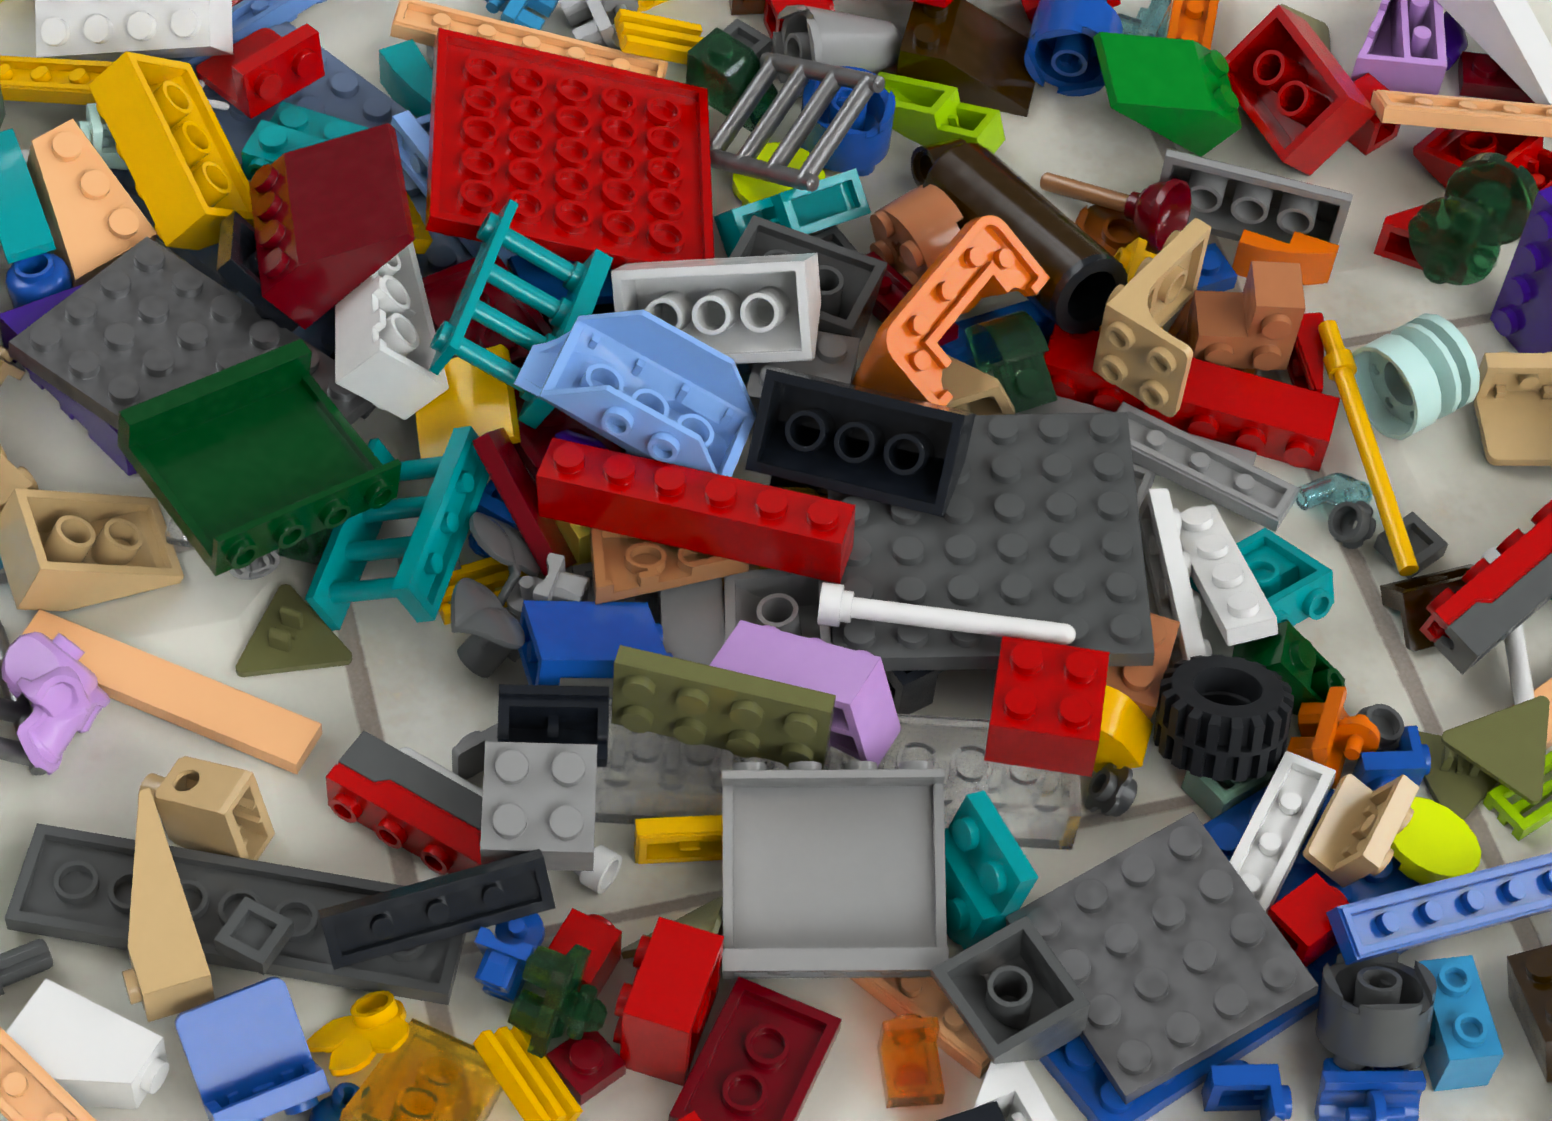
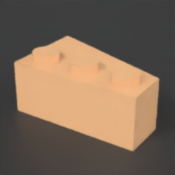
(83, 202)

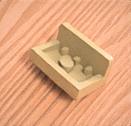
(1360, 828)

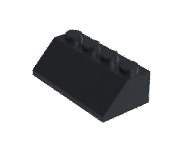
(859, 441)

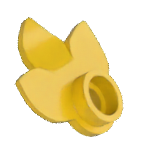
(372, 1028)

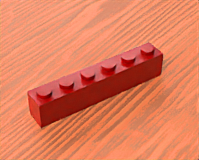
(1217, 403)
(696, 510)

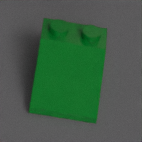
(1170, 88)

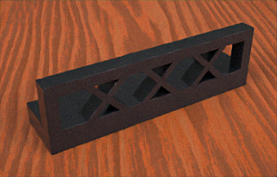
(437, 909)

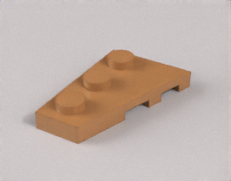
(637, 567)

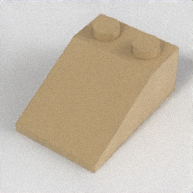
(83, 548)

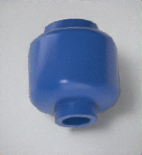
(37, 278)

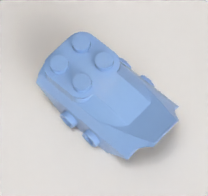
(645, 389)

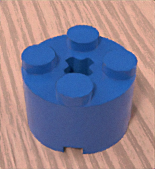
(1063, 45)
(867, 138)

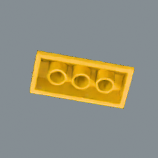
(172, 148)

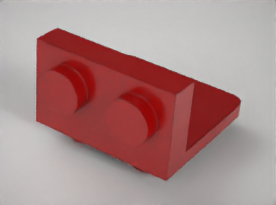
(265, 68)

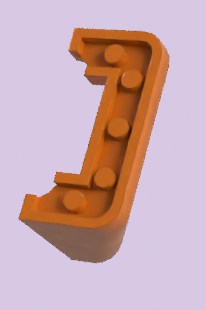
(976, 264)

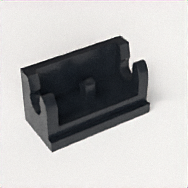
(555, 715)

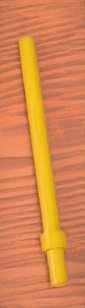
(1341, 369)

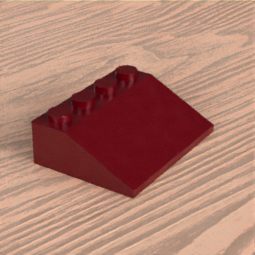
(328, 220)

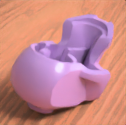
(61, 694)

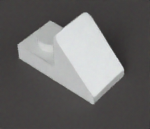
(1015, 1093)

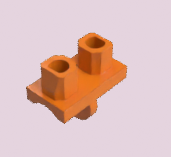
(1331, 734)

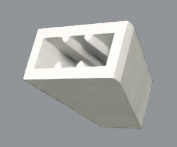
(90, 1049)

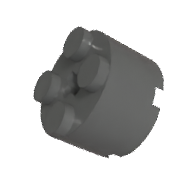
(1376, 1012)

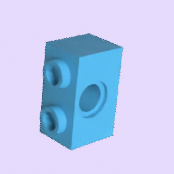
(1462, 1034)

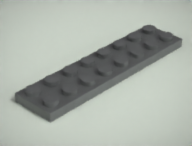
(81, 890)

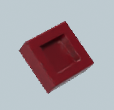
(587, 1065)

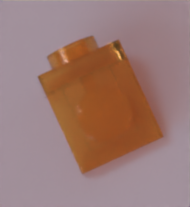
(910, 1061)

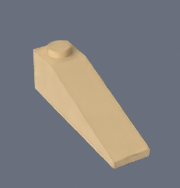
(163, 943)

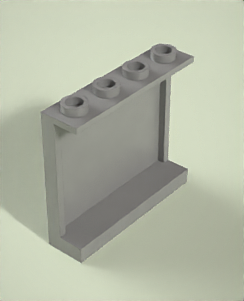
(833, 871)

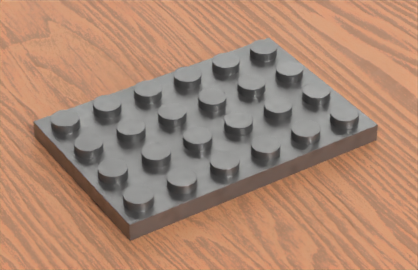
(151, 329)

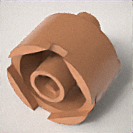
(915, 230)

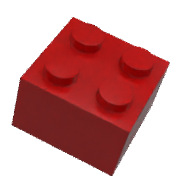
(1047, 706)
(669, 1000)

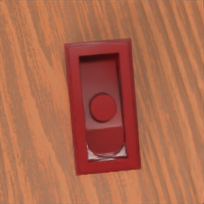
(1307, 356)

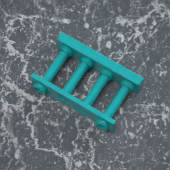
(581, 280)
(426, 554)

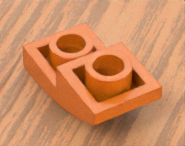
(1312, 253)

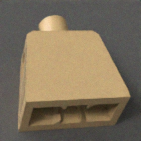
(212, 808)

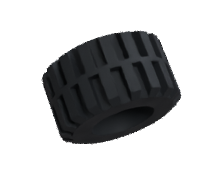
(1223, 717)

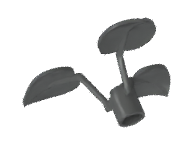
(479, 611)

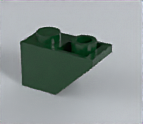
(1295, 661)

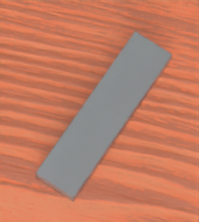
(1208, 470)

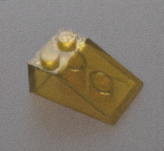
(426, 1081)

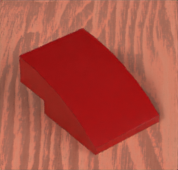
(1447, 149)

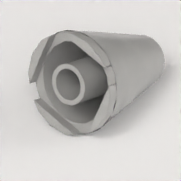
(836, 39)

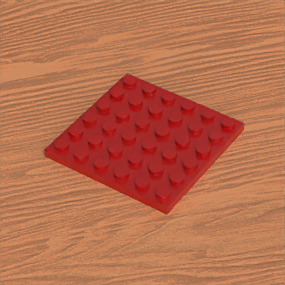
(578, 146)

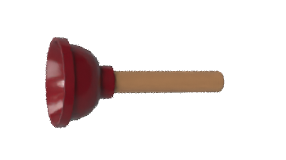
(1154, 211)

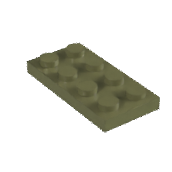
(720, 708)

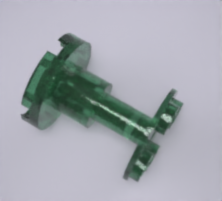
(1482, 208)

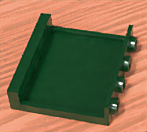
(253, 458)

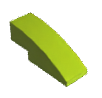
(934, 114)

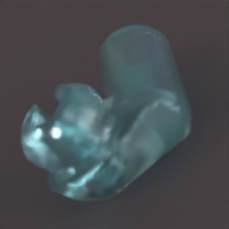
(1333, 490)

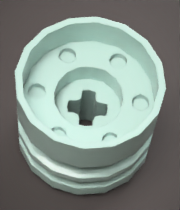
(1416, 375)

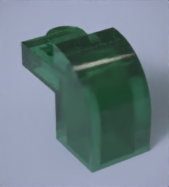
(1014, 352)

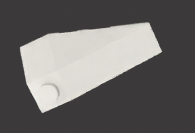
(1511, 39)

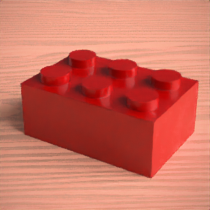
(1295, 91)

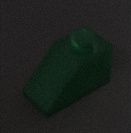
(726, 70)

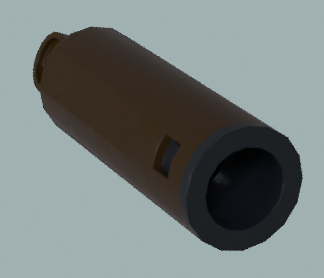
(984, 185)

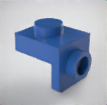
(1409, 759)
(1247, 1087)

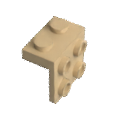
(1515, 408)

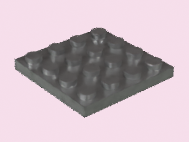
(1168, 956)

